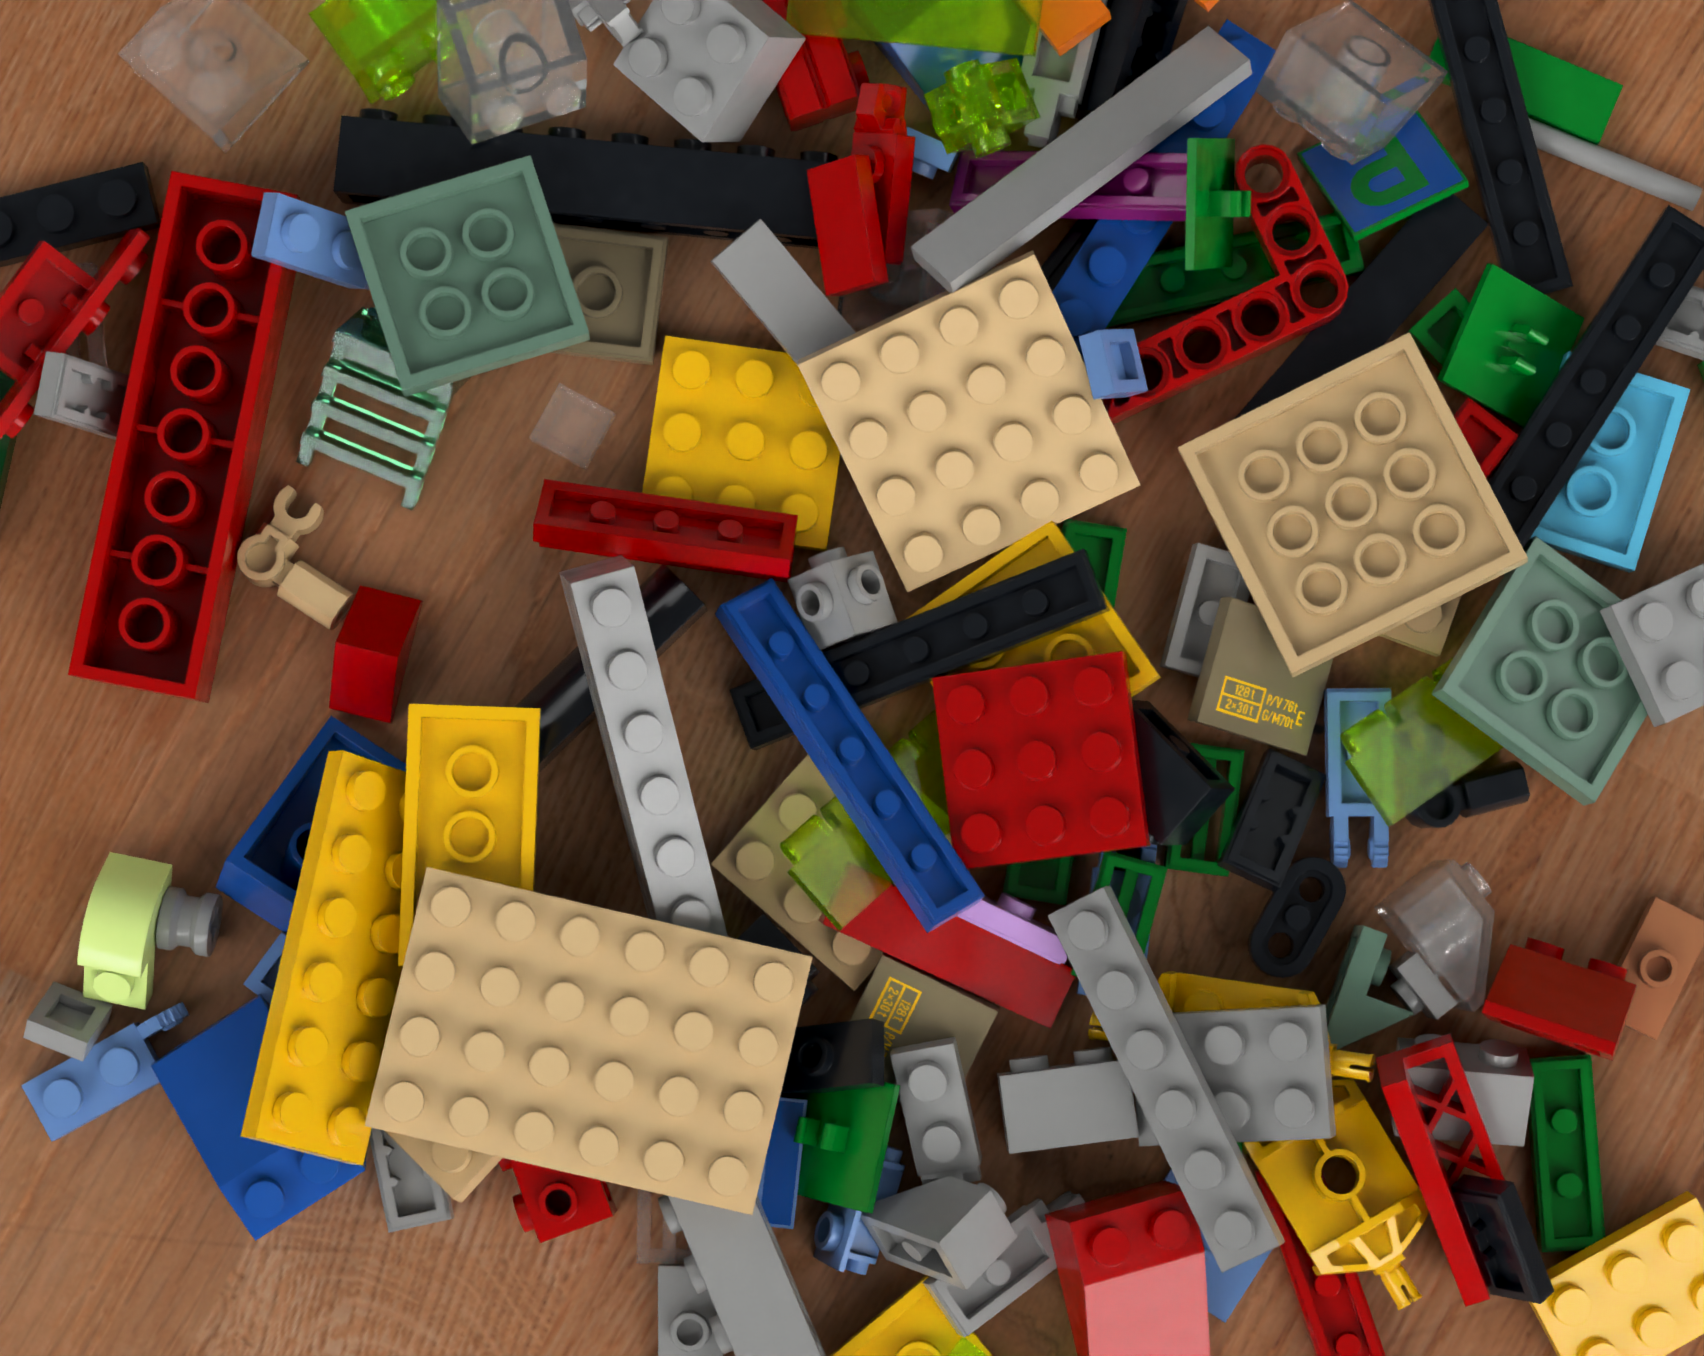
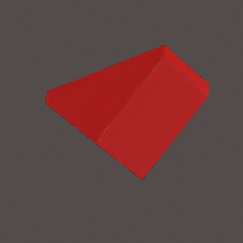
(373, 653)

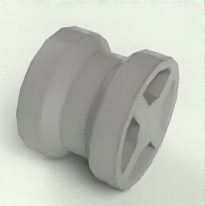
(189, 921)

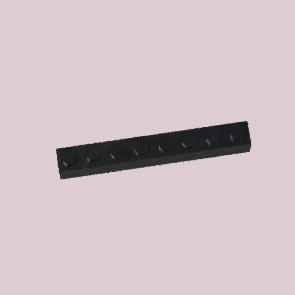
(589, 180)

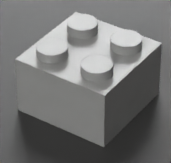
(710, 62)

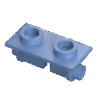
(841, 1234)

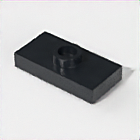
(1271, 820)
(835, 1058)
(1502, 1238)

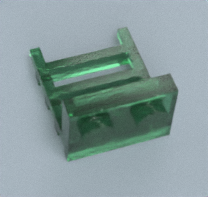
(365, 365)

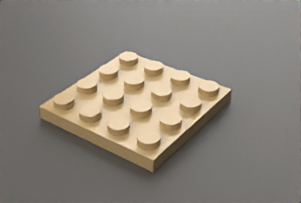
(968, 421)
(1352, 504)

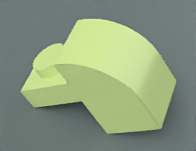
(121, 930)

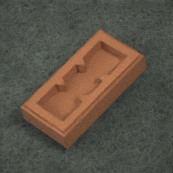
(1659, 963)

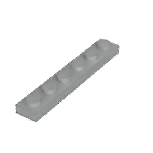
(1166, 1079)

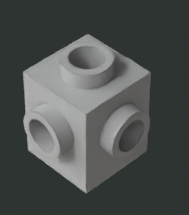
(842, 597)

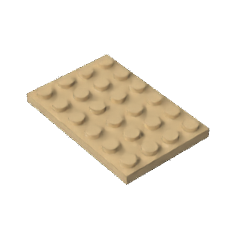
(588, 1041)

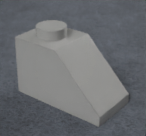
(942, 1229)

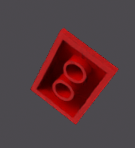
(1561, 999)
(1133, 1273)

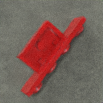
(47, 310)

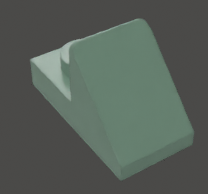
(1349, 1009)

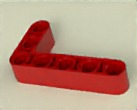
(1280, 293)

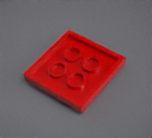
(1041, 761)

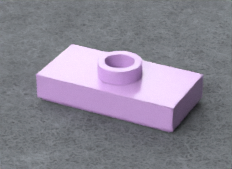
(1014, 921)

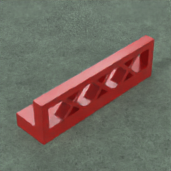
(665, 530)
(1426, 1152)

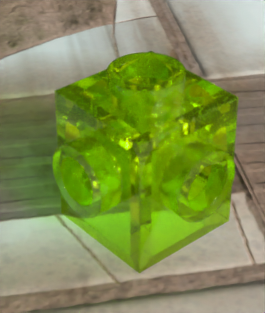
(981, 106)

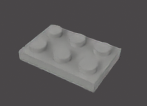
(1663, 644)
(1264, 1071)

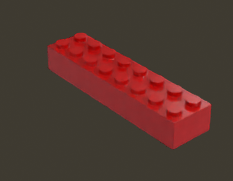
(185, 447)

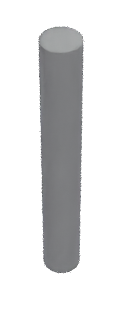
(1615, 166)

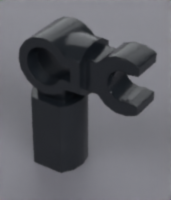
(1473, 795)

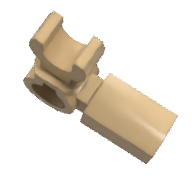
(267, 563)

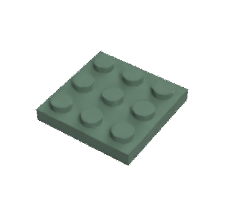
(467, 275)
(1548, 675)

